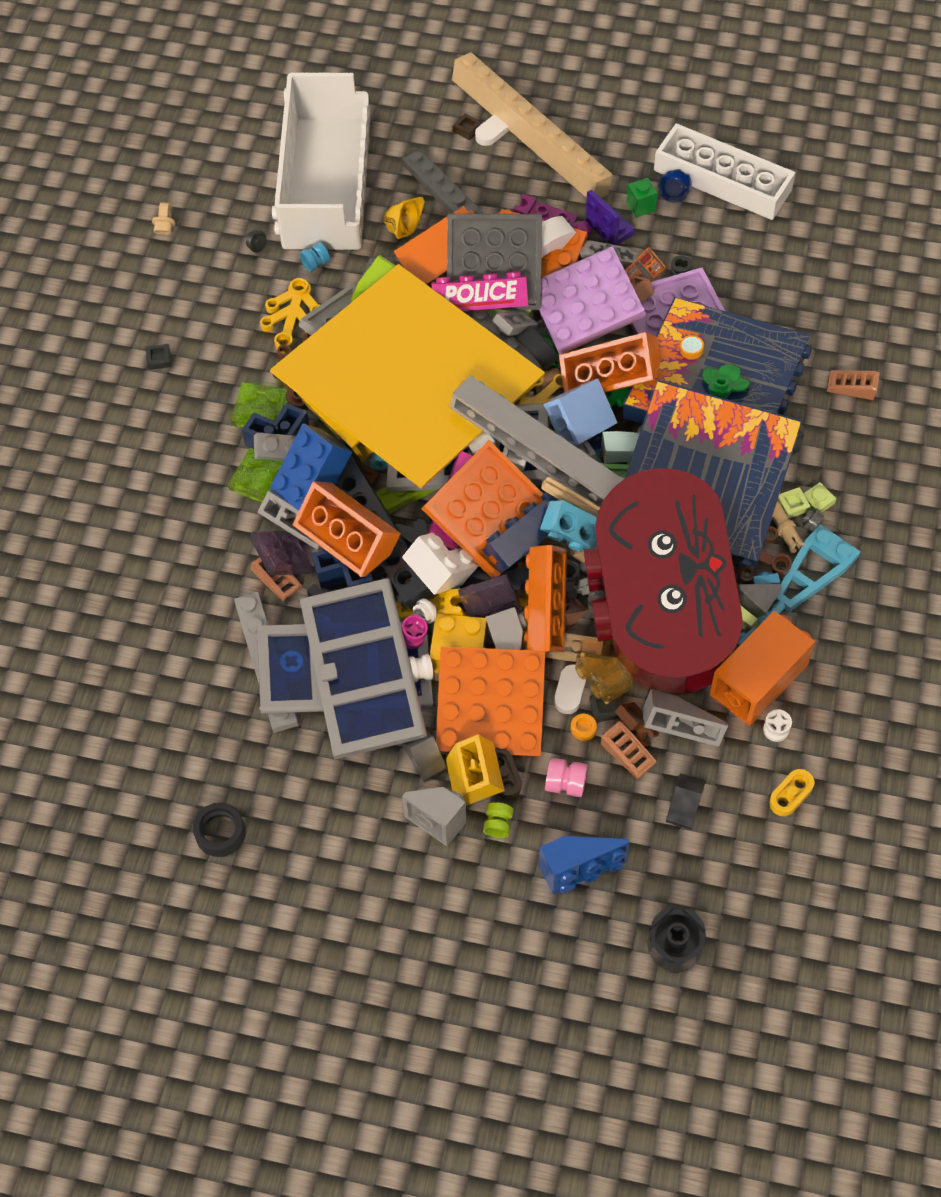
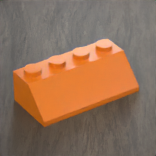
(614, 363)
(345, 528)
(546, 599)

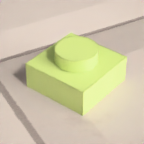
(819, 498)
(794, 502)
(749, 620)

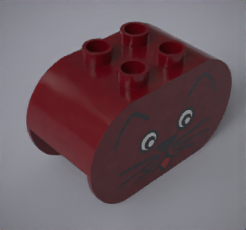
(665, 580)

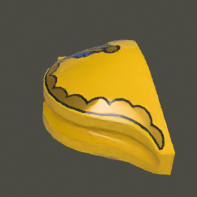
(404, 217)

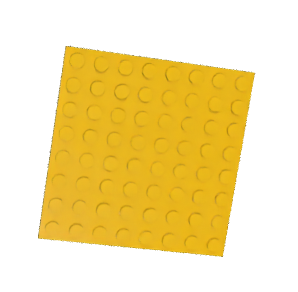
(392, 369)

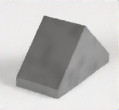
(758, 597)
(425, 757)

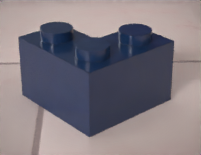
(287, 423)
(333, 572)

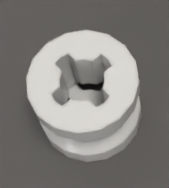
(421, 667)
(781, 721)

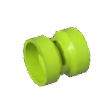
(498, 820)

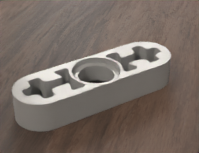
(624, 254)

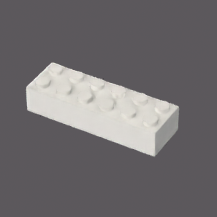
(725, 171)

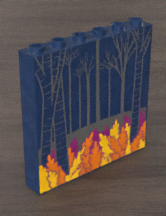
(764, 353)
(728, 446)

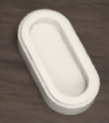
(490, 131)
(569, 691)

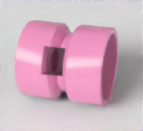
(566, 777)

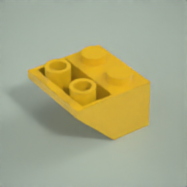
(474, 769)

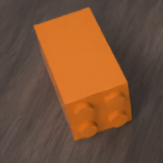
(427, 253)
(762, 667)

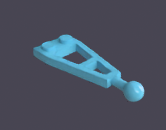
(828, 547)

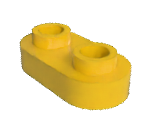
(790, 793)

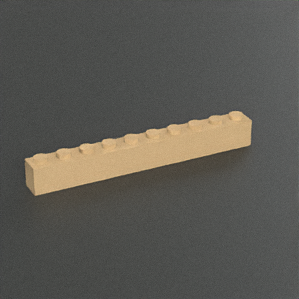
(531, 126)

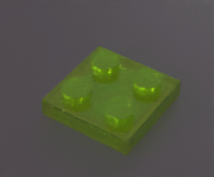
(258, 399)
(254, 476)

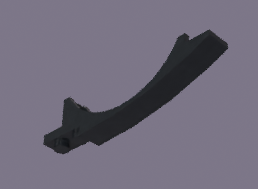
(516, 576)

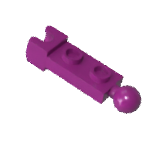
(531, 206)

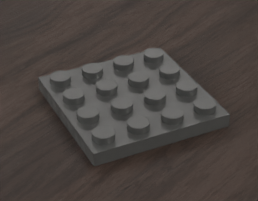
(496, 245)

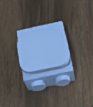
(581, 412)

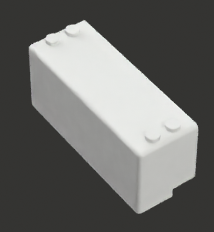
(322, 162)

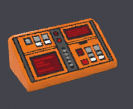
(646, 266)

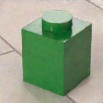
(641, 197)

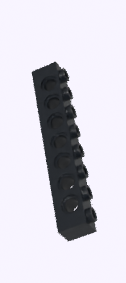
(364, 493)

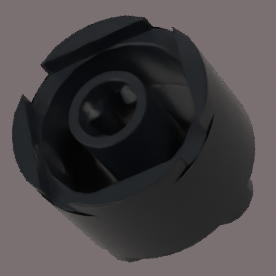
(676, 924)

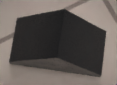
(685, 801)

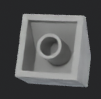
(436, 812)

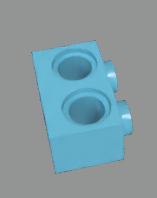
(572, 521)

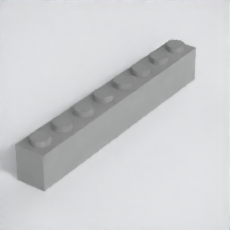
(533, 440)

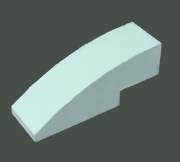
(618, 446)

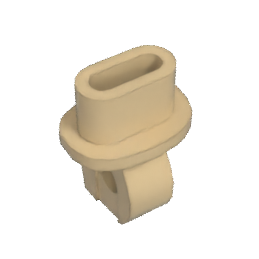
(163, 223)

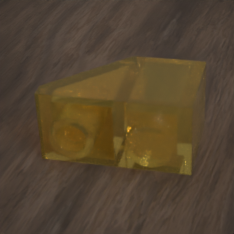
(604, 674)

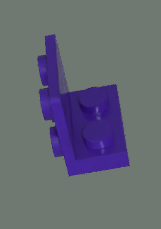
(606, 220)

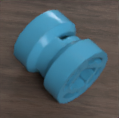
(315, 256)

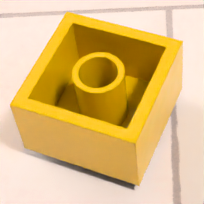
(456, 632)

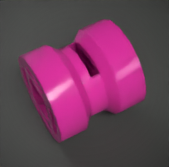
(417, 628)

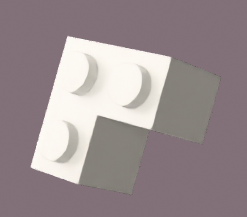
(437, 565)

